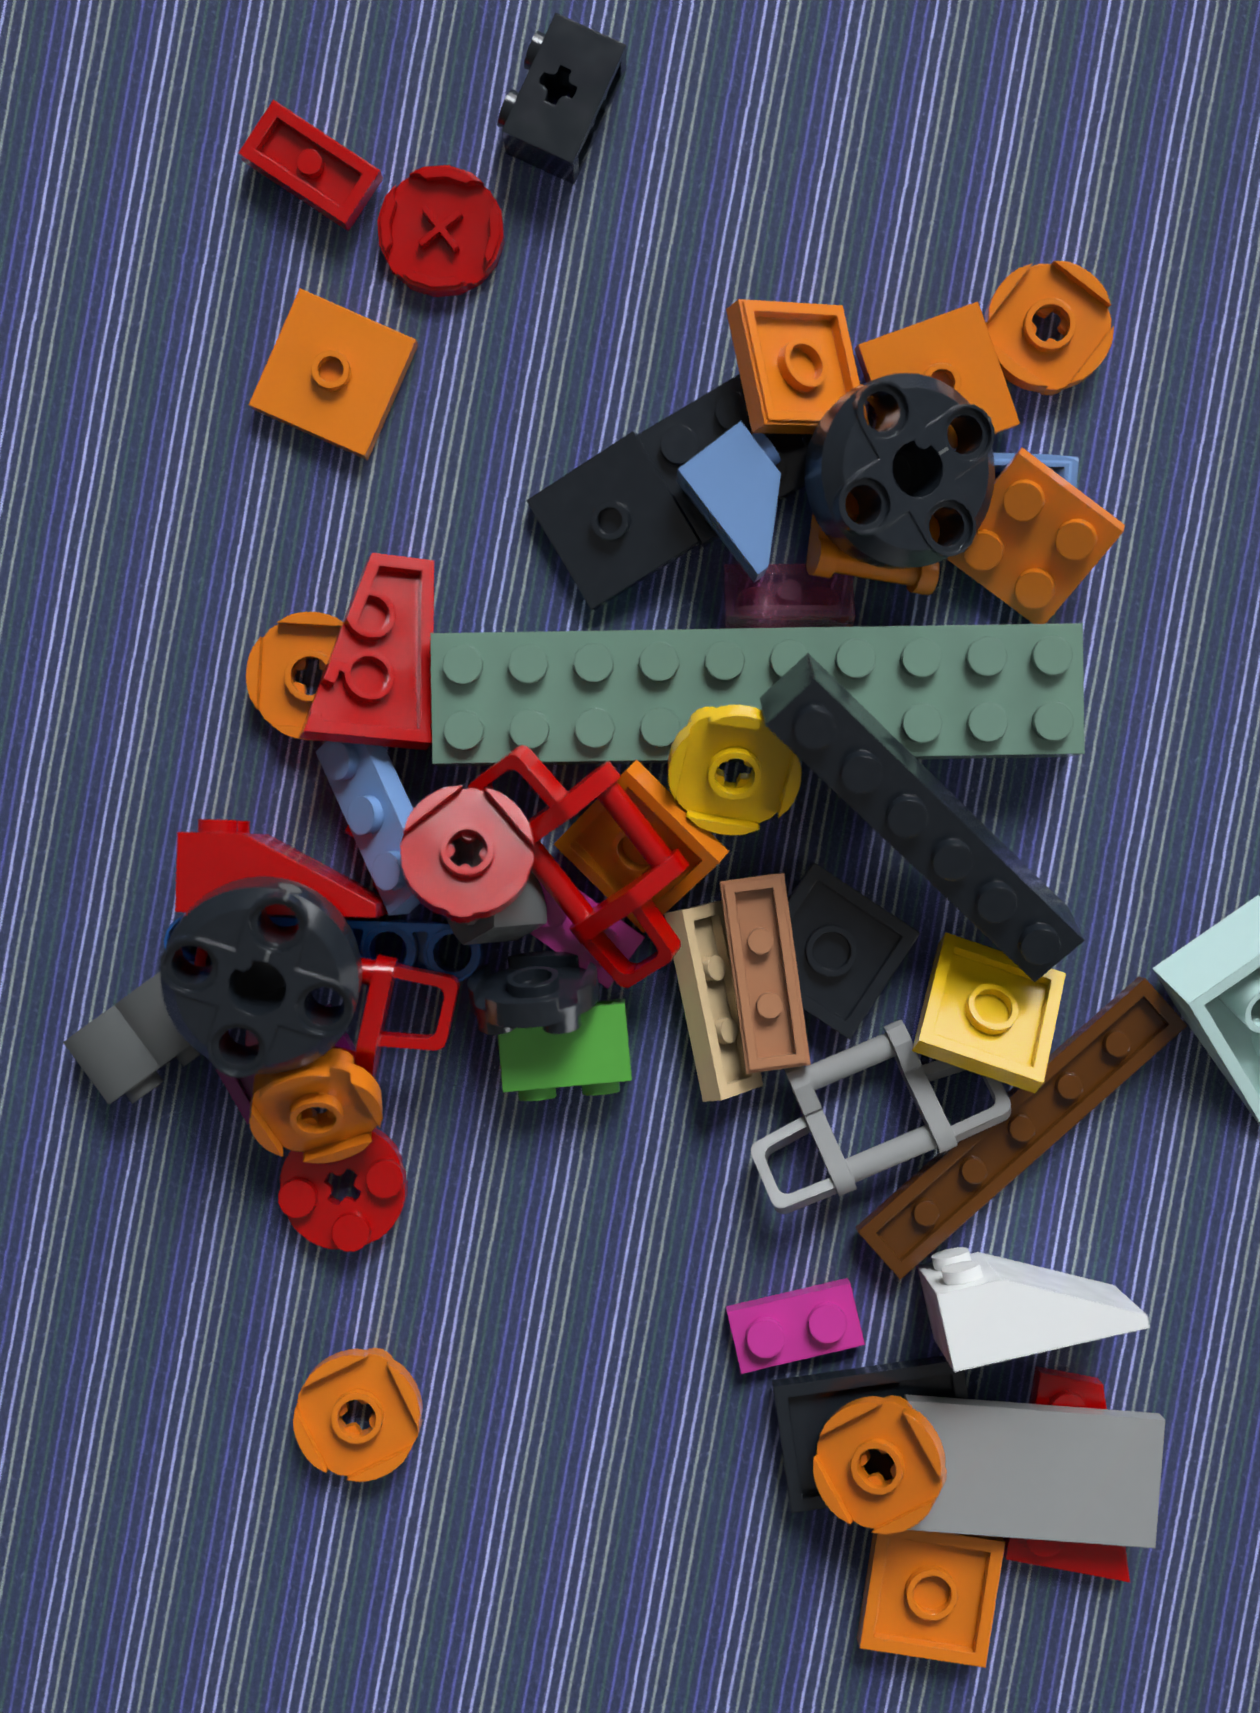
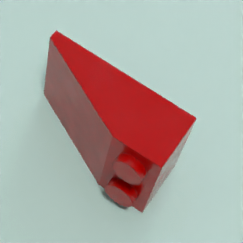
(228, 852)

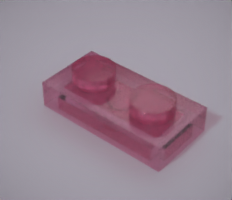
(787, 598)

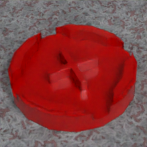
(441, 231)

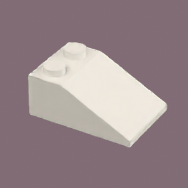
(1006, 1309)

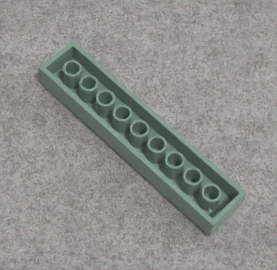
(634, 690)

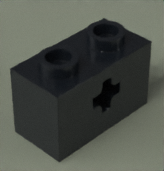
(563, 134)

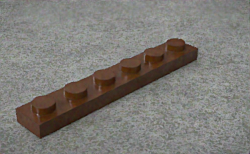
(976, 1170)

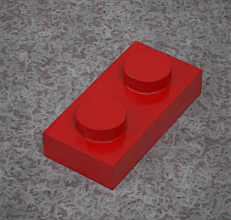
(310, 165)

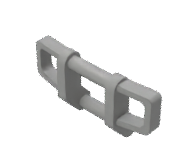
(846, 1172)

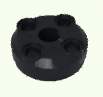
(901, 471)
(261, 976)

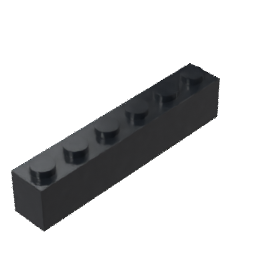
(919, 817)

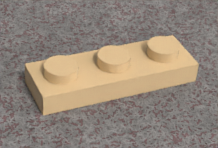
(710, 1001)

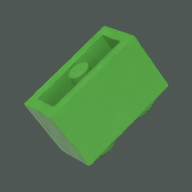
(589, 1057)

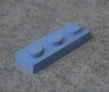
(375, 812)

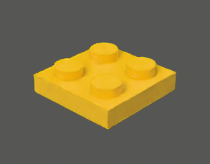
(988, 1014)

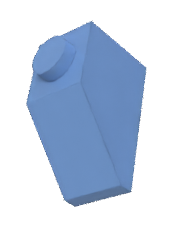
(737, 494)

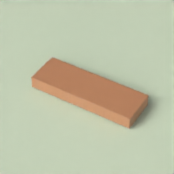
(764, 973)

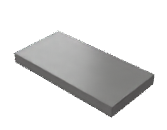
(1046, 1471)

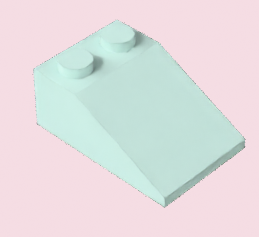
(1218, 995)

